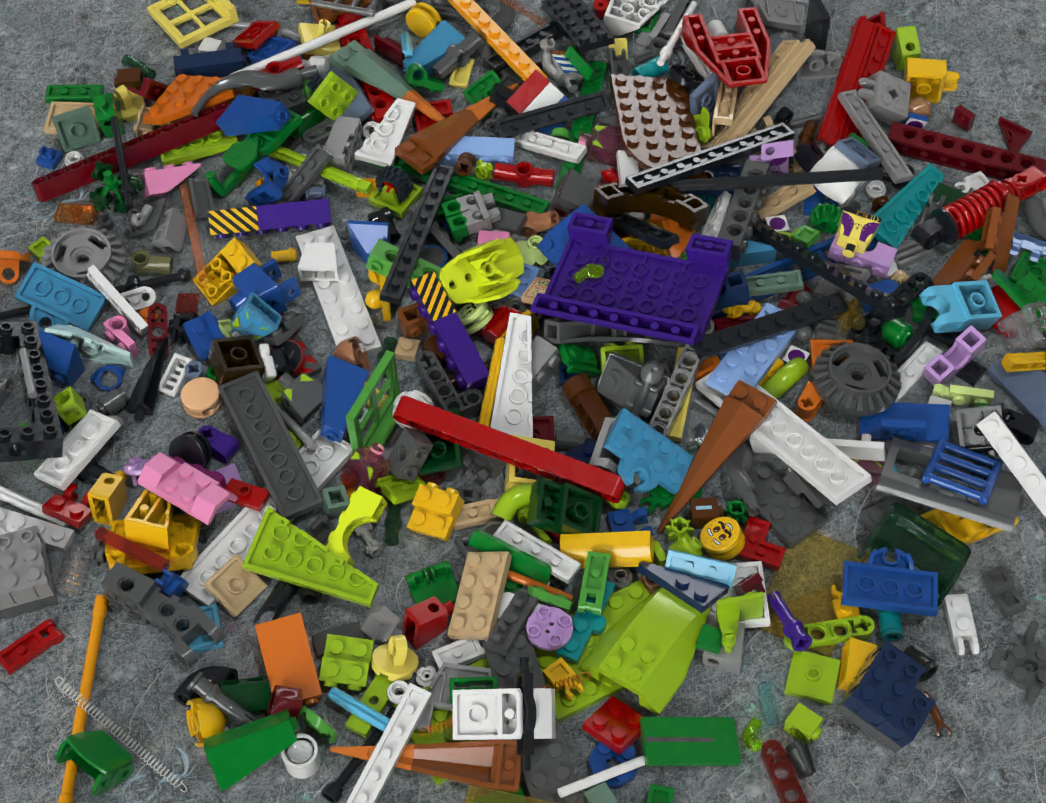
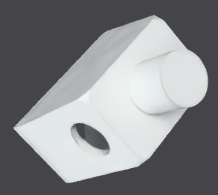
(319, 261)

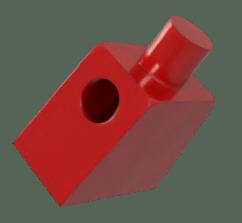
(426, 621)

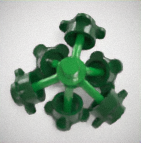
(102, 195)

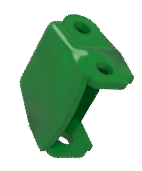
(99, 757)

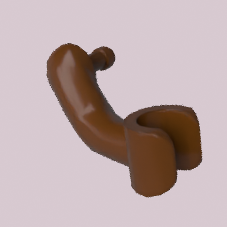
(938, 718)

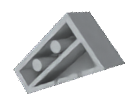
(344, 142)

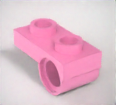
(118, 332)

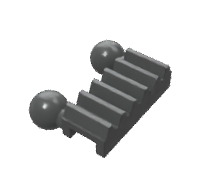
(202, 198)
(822, 330)

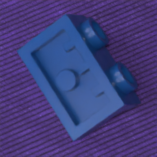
(201, 332)

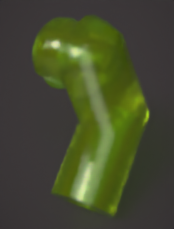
(589, 271)
(749, 735)

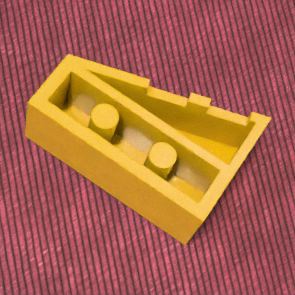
(150, 520)

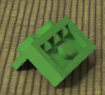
(550, 600)

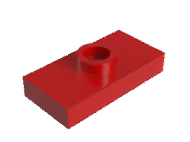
(248, 494)

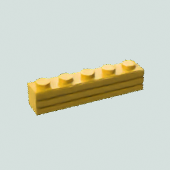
(1024, 361)

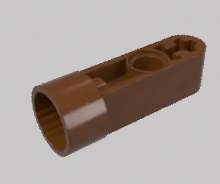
(586, 403)

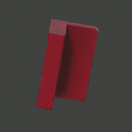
(389, 49)
(150, 89)

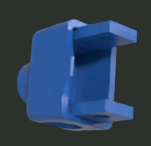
(262, 284)

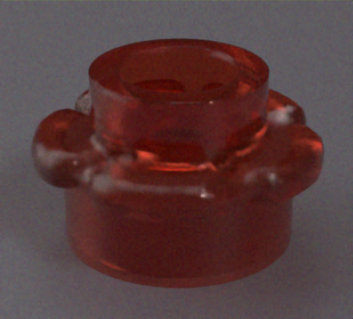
(348, 480)

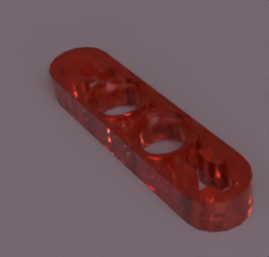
(781, 785)

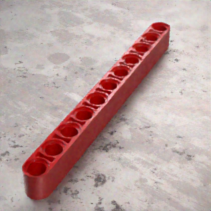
(508, 448)

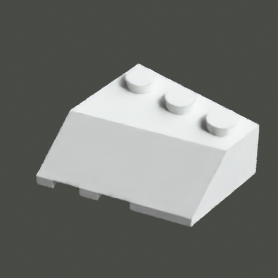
(629, 15)

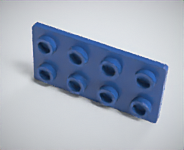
(909, 422)

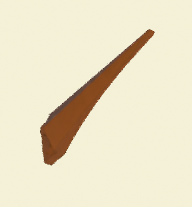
(736, 420)

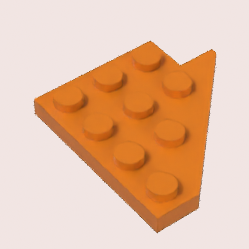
(181, 98)

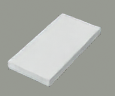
(78, 449)

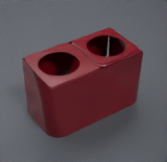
(285, 698)

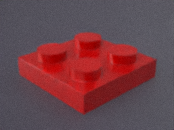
(256, 34)
(614, 725)

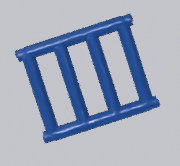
(934, 466)

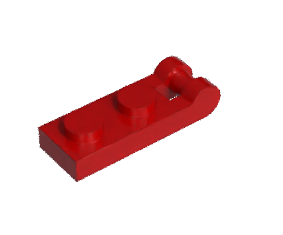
(30, 646)

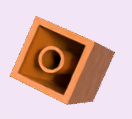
(289, 656)

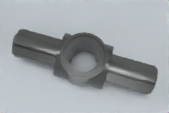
(653, 49)

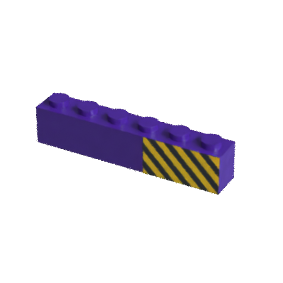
(270, 217)
(449, 331)

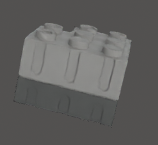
(25, 573)

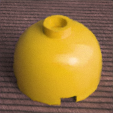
(204, 720)

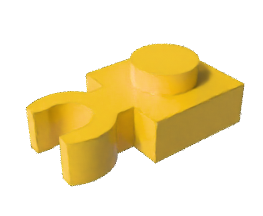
(842, 611)
(561, 670)

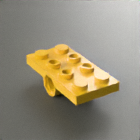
(960, 527)

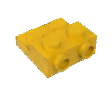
(435, 511)

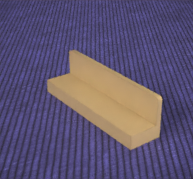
(724, 106)

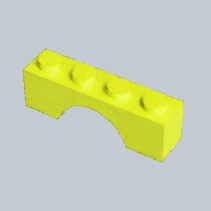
(363, 509)

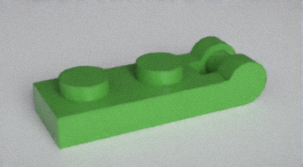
(594, 582)

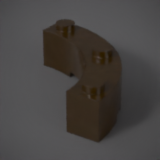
(661, 201)

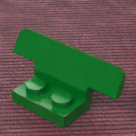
(1023, 292)
(520, 563)

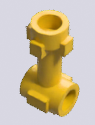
(736, 311)

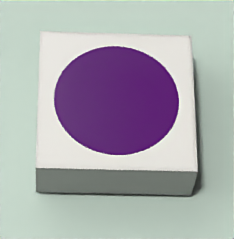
(778, 222)

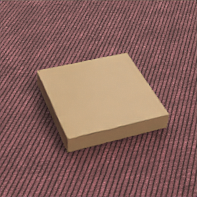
(234, 586)

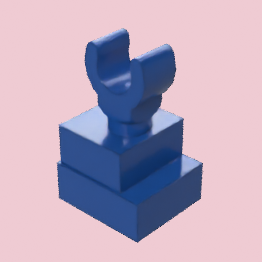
(171, 584)

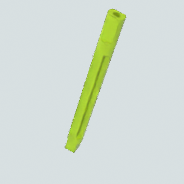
(329, 172)

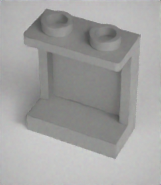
(602, 457)

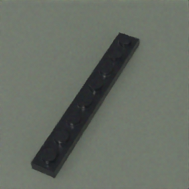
(770, 326)

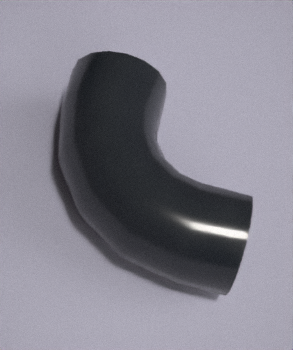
(211, 673)

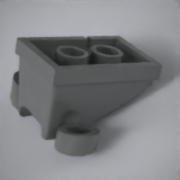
(633, 384)

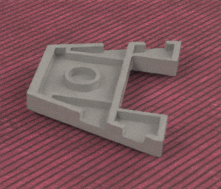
(781, 13)
(440, 689)

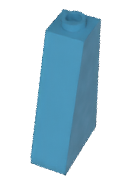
(433, 48)

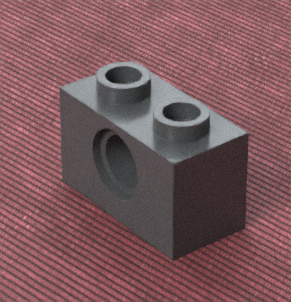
(409, 454)

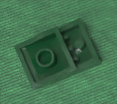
(444, 454)
(563, 508)

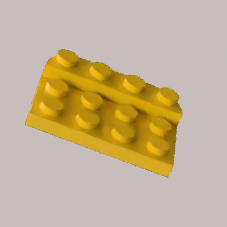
(181, 551)

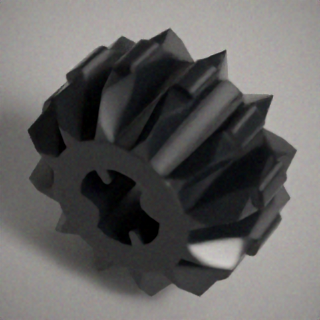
(176, 329)

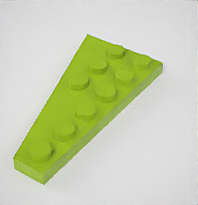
(299, 559)

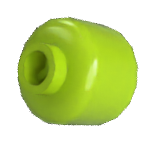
(687, 545)

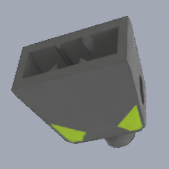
(301, 396)

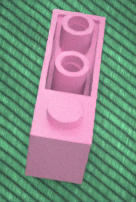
(163, 180)

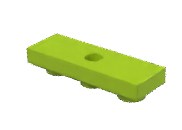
(375, 693)

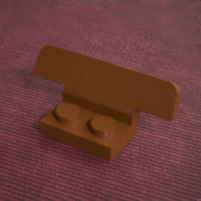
(999, 231)
(964, 265)

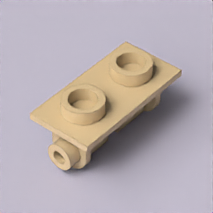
(140, 127)

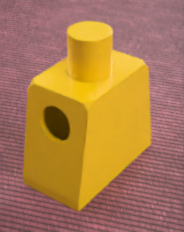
(108, 497)

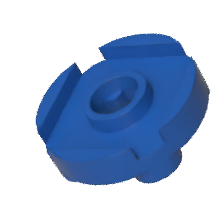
(598, 762)

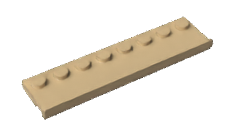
(757, 98)

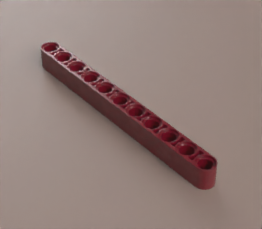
(135, 151)

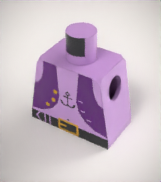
(779, 155)

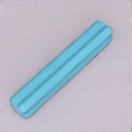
(406, 44)
(358, 708)

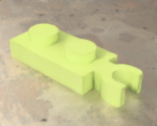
(963, 395)

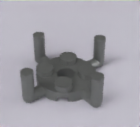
(1020, 655)

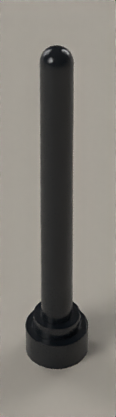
(333, 791)

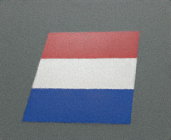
(535, 94)

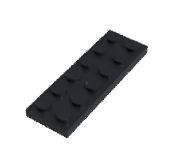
(578, 24)

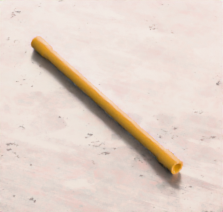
(99, 614)

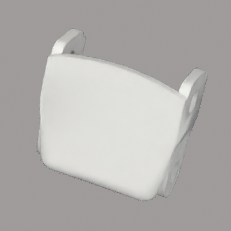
(840, 192)

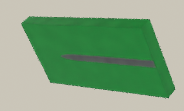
(689, 741)

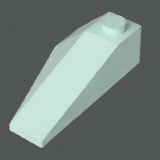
(92, 347)

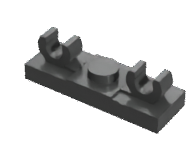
(511, 622)

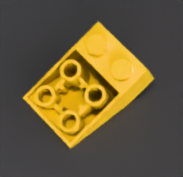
(221, 270)

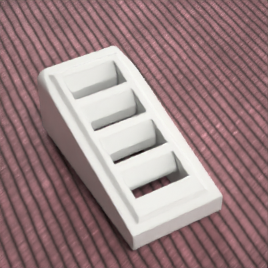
(174, 365)

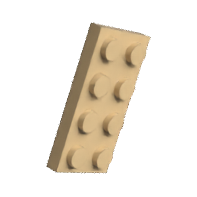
(479, 595)

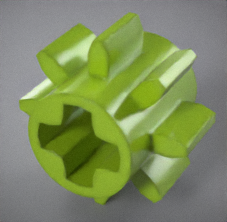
(676, 525)

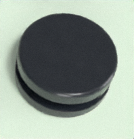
(192, 448)

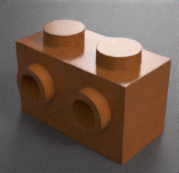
(411, 322)

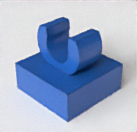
(49, 158)

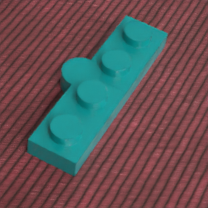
(583, 627)

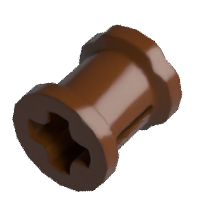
(465, 169)

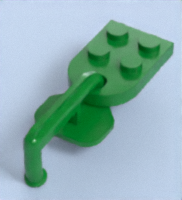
(249, 151)

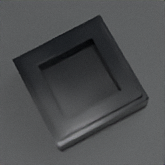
(972, 372)

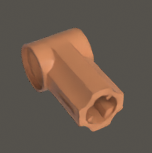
(539, 222)

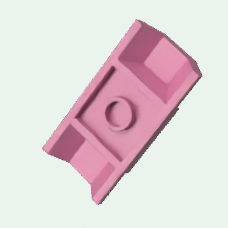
(184, 487)

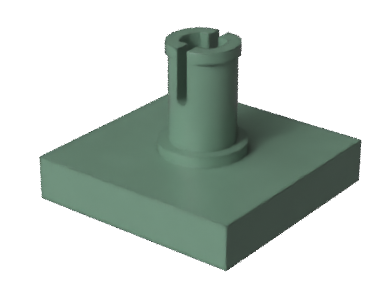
(76, 128)

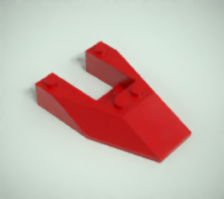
(736, 57)

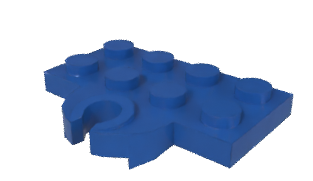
(890, 585)

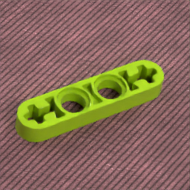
(831, 637)

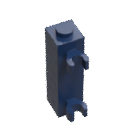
(210, 64)

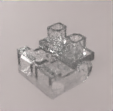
(1025, 328)

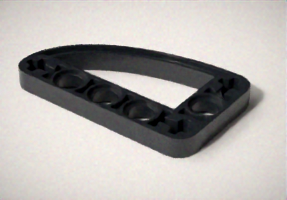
(869, 334)

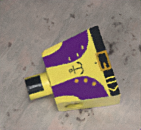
(856, 231)

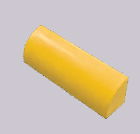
(626, 548)

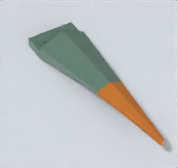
(368, 67)

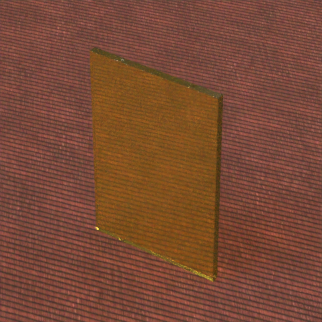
(807, 581)

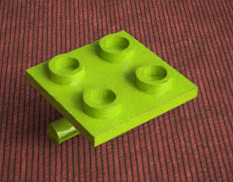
(735, 609)

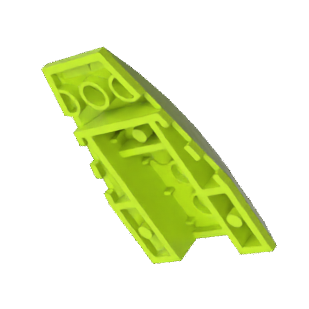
(649, 649)

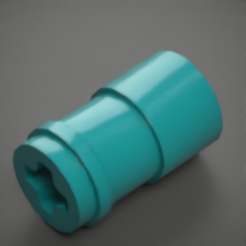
(650, 68)
(890, 625)

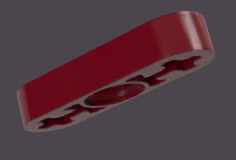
(152, 324)

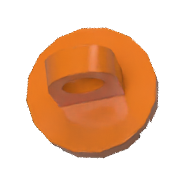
(12, 260)

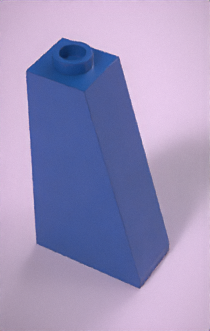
(253, 115)
(340, 390)

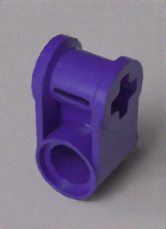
(222, 445)

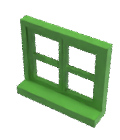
(383, 422)

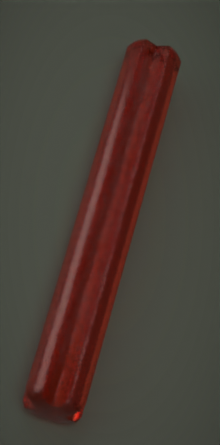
(132, 549)

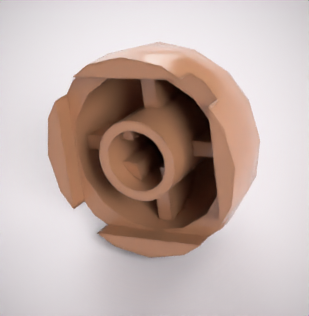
(350, 351)

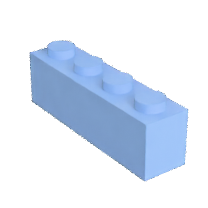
(488, 149)

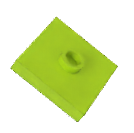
(812, 677)

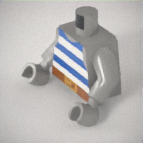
(559, 67)

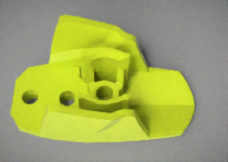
(489, 271)

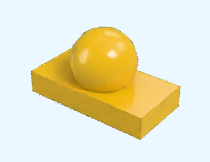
(373, 302)

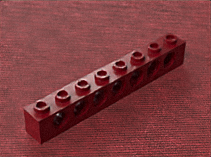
(960, 153)

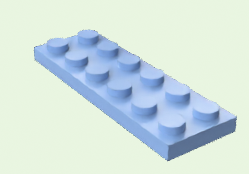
(750, 362)

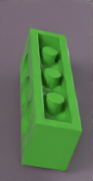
(383, 256)

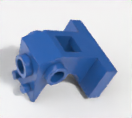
(270, 190)

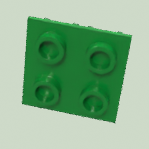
(433, 582)

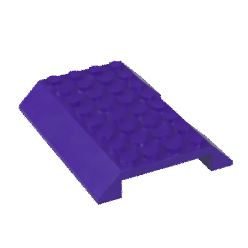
(638, 288)

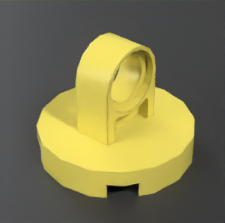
(129, 103)
(395, 659)

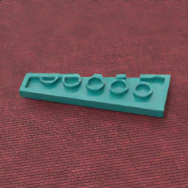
(905, 207)

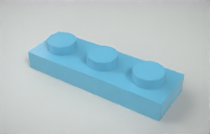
(701, 566)

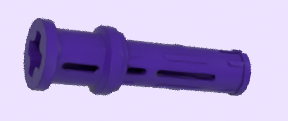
(792, 627)

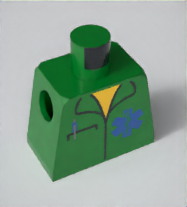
(106, 107)

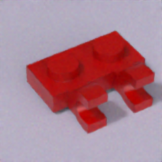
(66, 509)

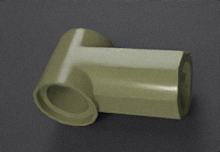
(144, 264)

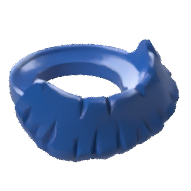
(96, 376)

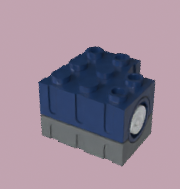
(886, 697)

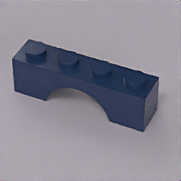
(734, 291)

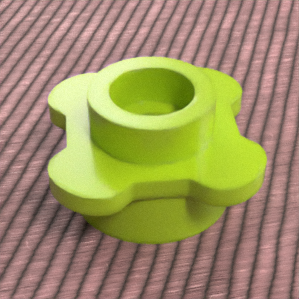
(483, 170)

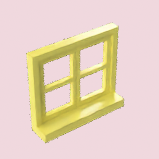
(222, 7)

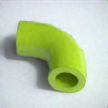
(786, 377)
(512, 501)

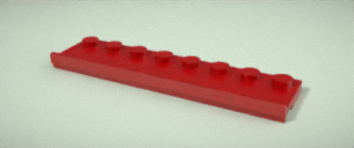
(864, 56)

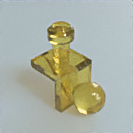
(850, 317)

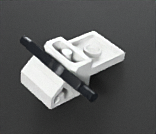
(507, 714)

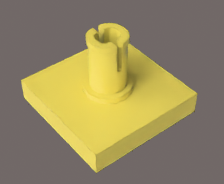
(311, 31)

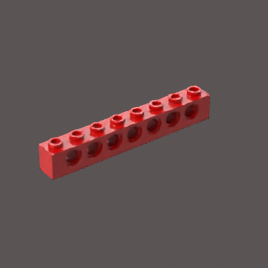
(378, 99)

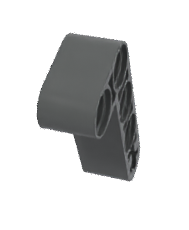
(443, 386)

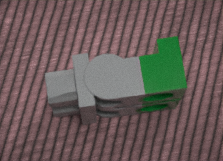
(469, 214)

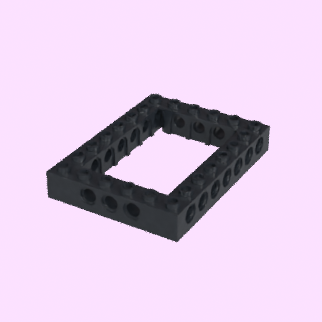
(45, 437)

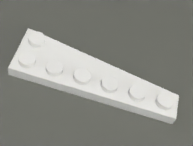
(514, 389)

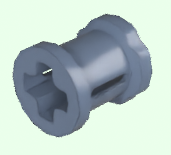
(316, 192)
(194, 370)

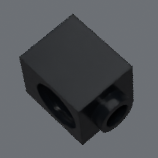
(808, 155)

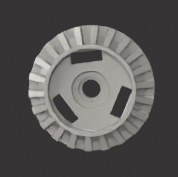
(109, 261)

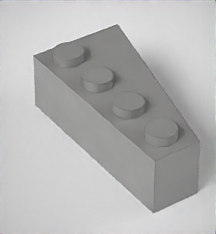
(544, 363)

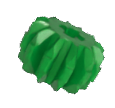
(825, 217)

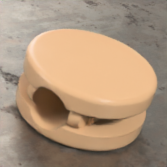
(201, 398)

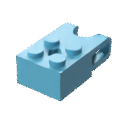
(962, 306)

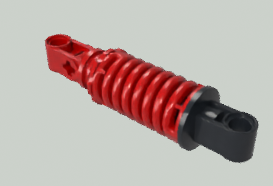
(969, 211)

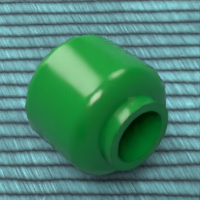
(896, 333)

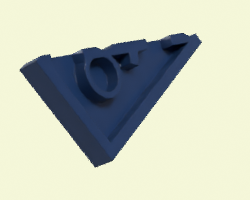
(691, 589)

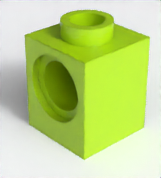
(70, 405)
(804, 724)

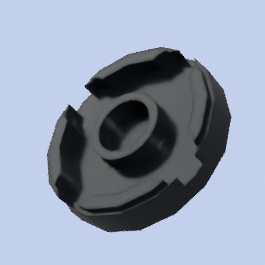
(689, 79)

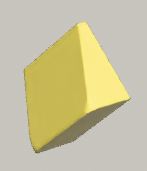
(620, 43)

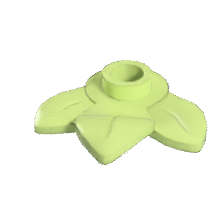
(530, 253)

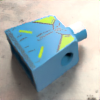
(255, 318)

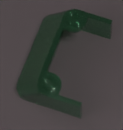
(926, 543)

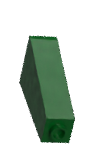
(249, 746)

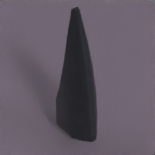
(147, 387)

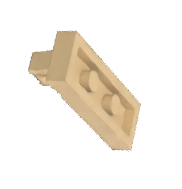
(784, 199)

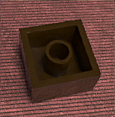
(235, 358)

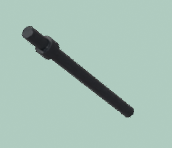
(126, 189)

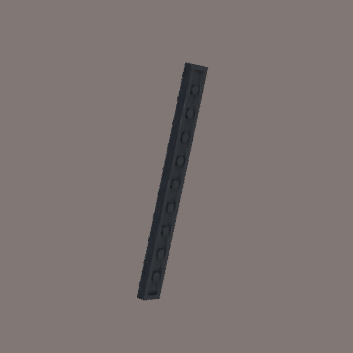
(707, 158)
(416, 234)
(829, 271)

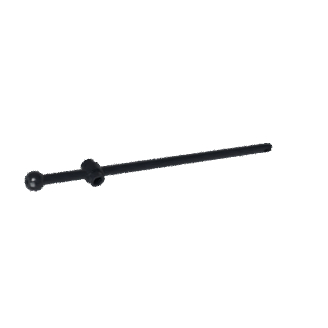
(133, 282)

